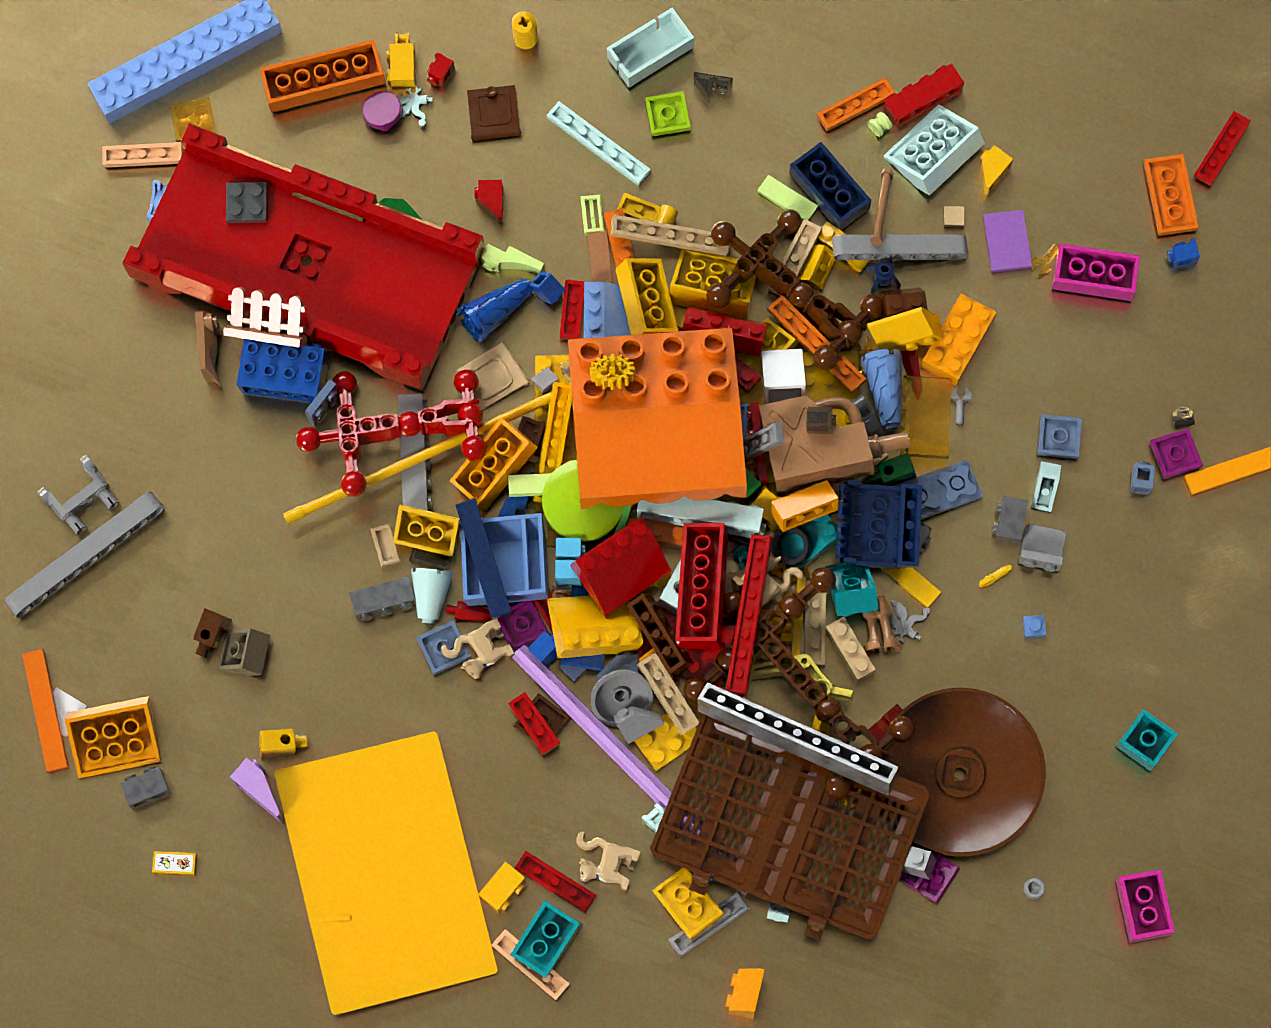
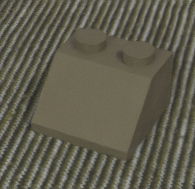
(244, 651)

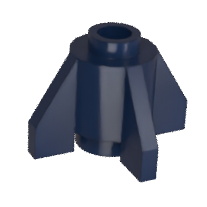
(883, 275)

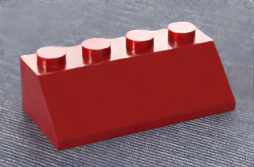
(747, 334)

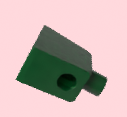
(900, 466)

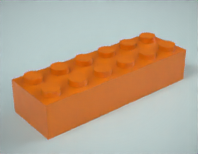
(322, 75)

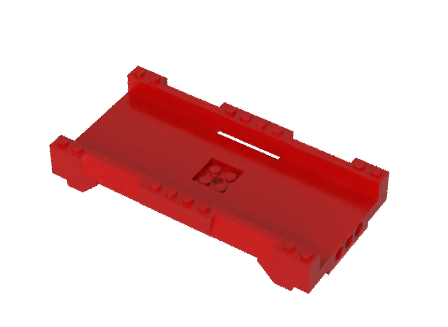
(372, 289)

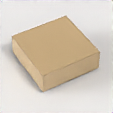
(954, 216)

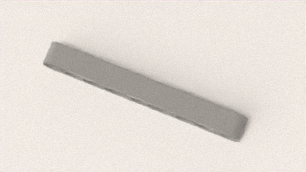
(84, 554)

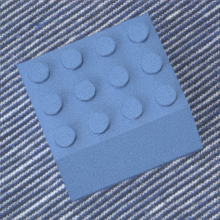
(520, 556)

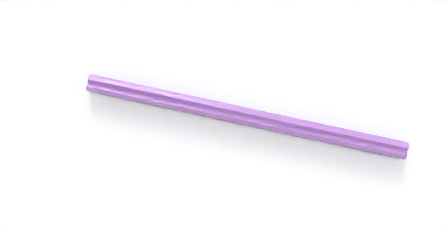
(600, 733)

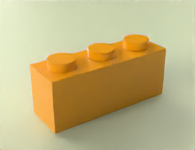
(804, 505)

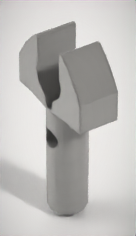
(960, 403)

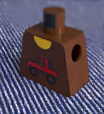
(215, 625)

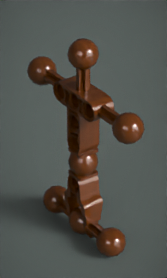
(800, 294)

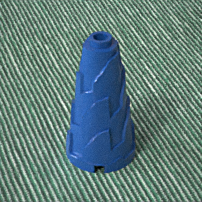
(492, 309)

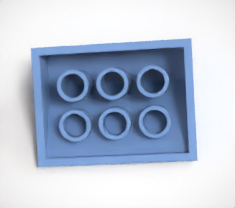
(604, 311)

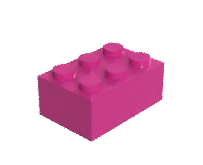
(1145, 906)

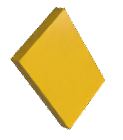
(688, 909)

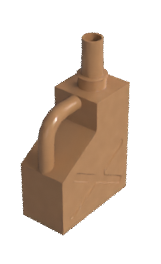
(822, 457)

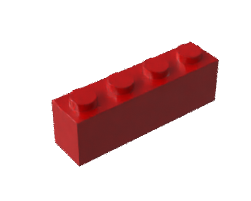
(923, 95)

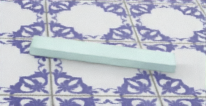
(598, 143)

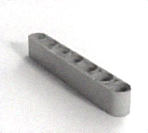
(900, 247)

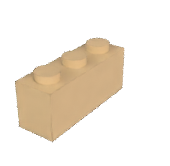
(850, 650)

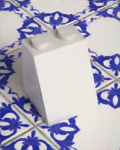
(782, 375)

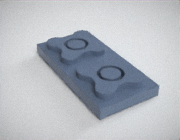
(946, 488)

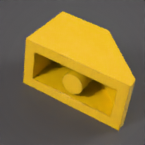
(993, 167)

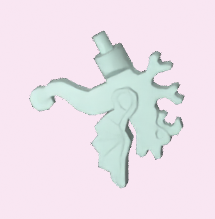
(412, 103)

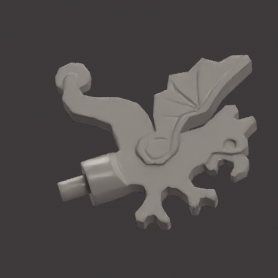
(904, 626)

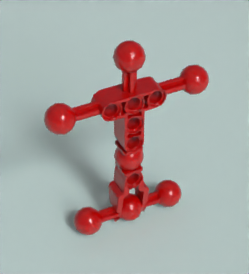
(428, 421)

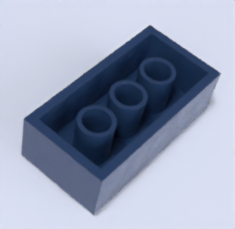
(830, 186)

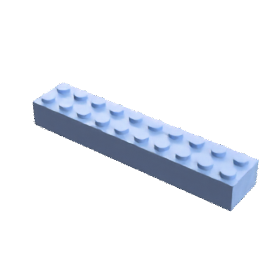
(184, 58)

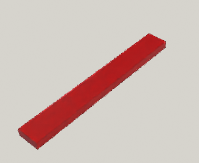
(749, 615)

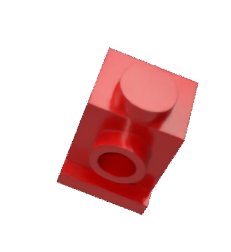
(440, 70)

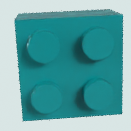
(1147, 740)

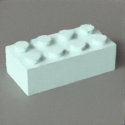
(650, 47)

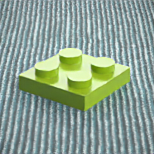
(667, 113)

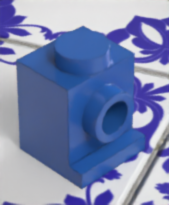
(1184, 254)

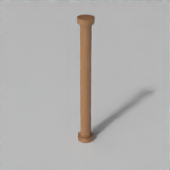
(876, 238)

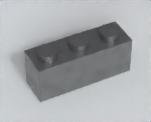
(383, 599)

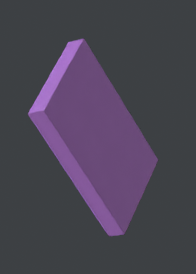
(1007, 241)

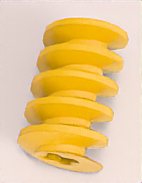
(524, 30)

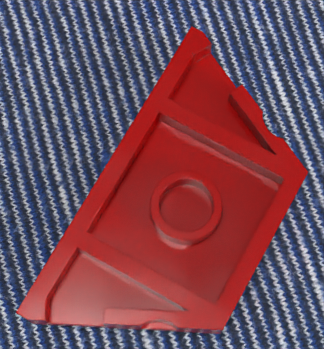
(703, 657)

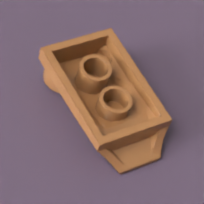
(207, 335)

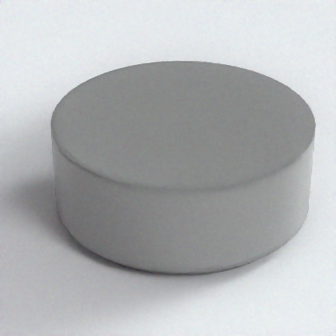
(1034, 888)

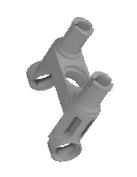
(68, 511)

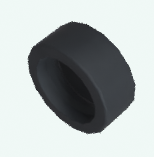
(807, 548)

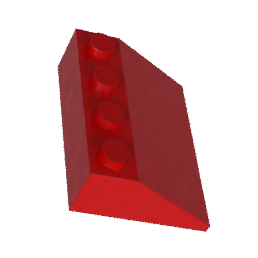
(622, 566)

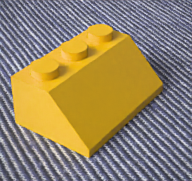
(906, 330)
(427, 530)

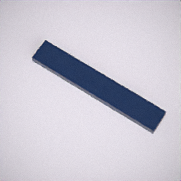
(483, 559)

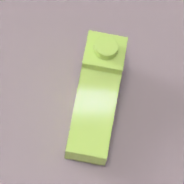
(496, 259)

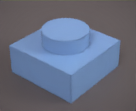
(1034, 626)

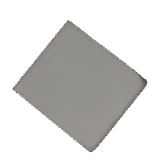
(544, 380)

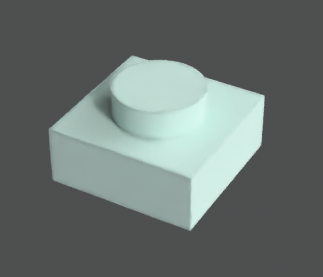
(778, 912)

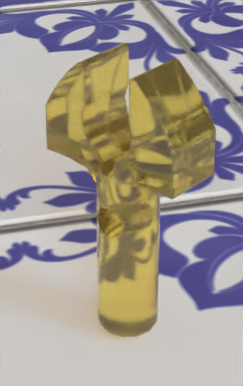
(1045, 260)
(861, 352)

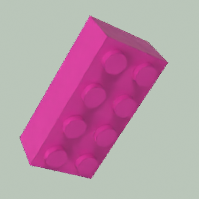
(1096, 272)

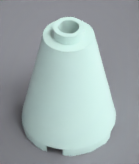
(430, 592)

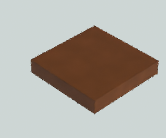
(552, 715)

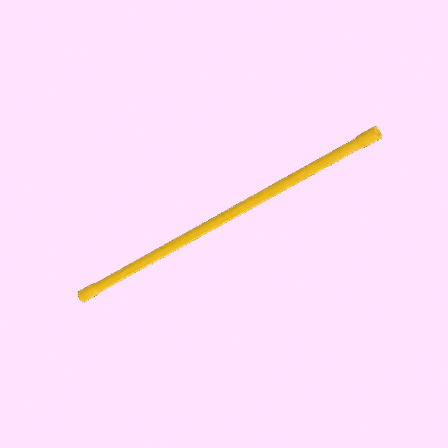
(301, 511)

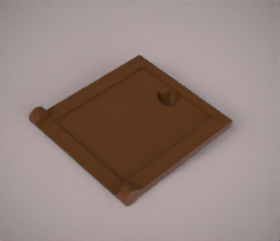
(493, 116)

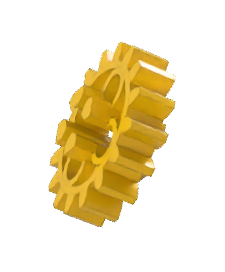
(604, 371)

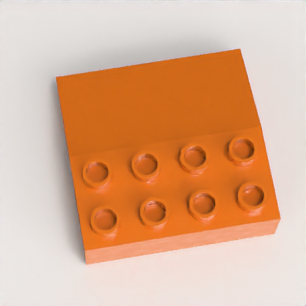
(666, 431)

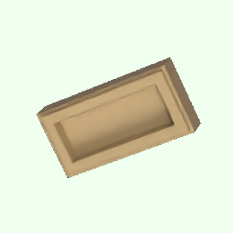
(385, 548)

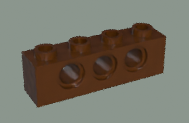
(659, 634)

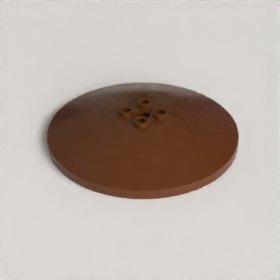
(1001, 766)

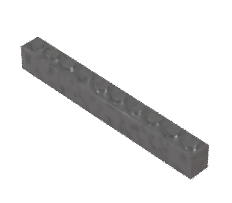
(798, 739)

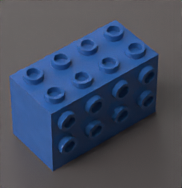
(282, 370)

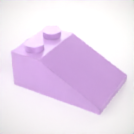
(254, 783)

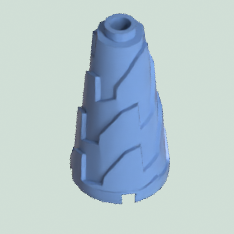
(885, 383)

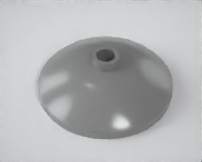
(606, 701)

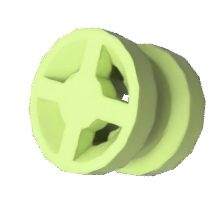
(879, 124)

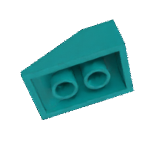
(823, 534)
(853, 590)
(546, 938)

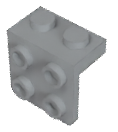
(1042, 548)

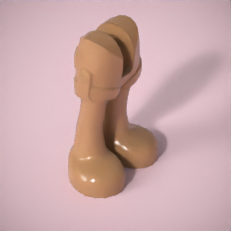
(890, 644)

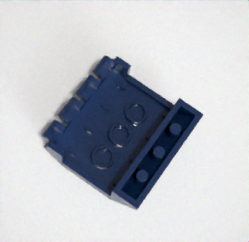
(879, 525)

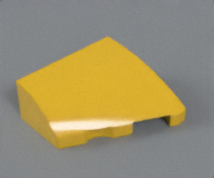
(777, 338)

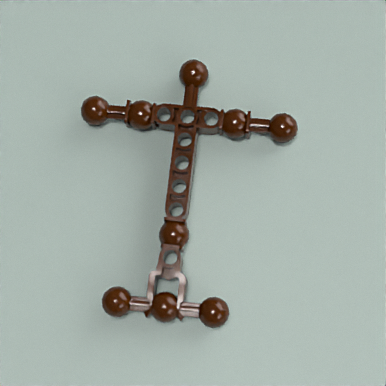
(826, 709)

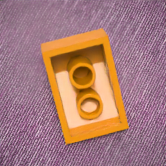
(746, 992)

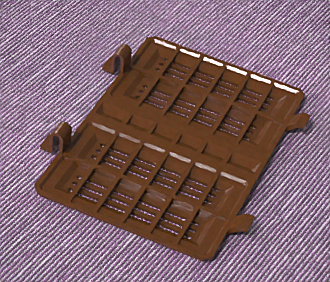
(786, 831)

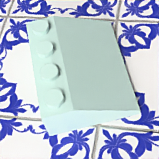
(935, 149)

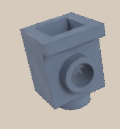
(1147, 471)

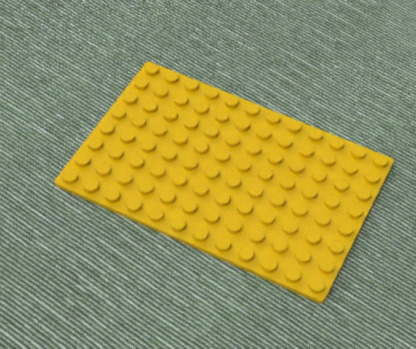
(387, 847)

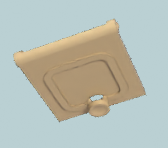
(497, 374)

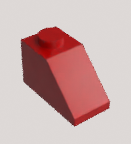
(491, 198)

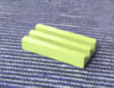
(591, 198)

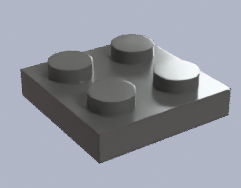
(246, 202)

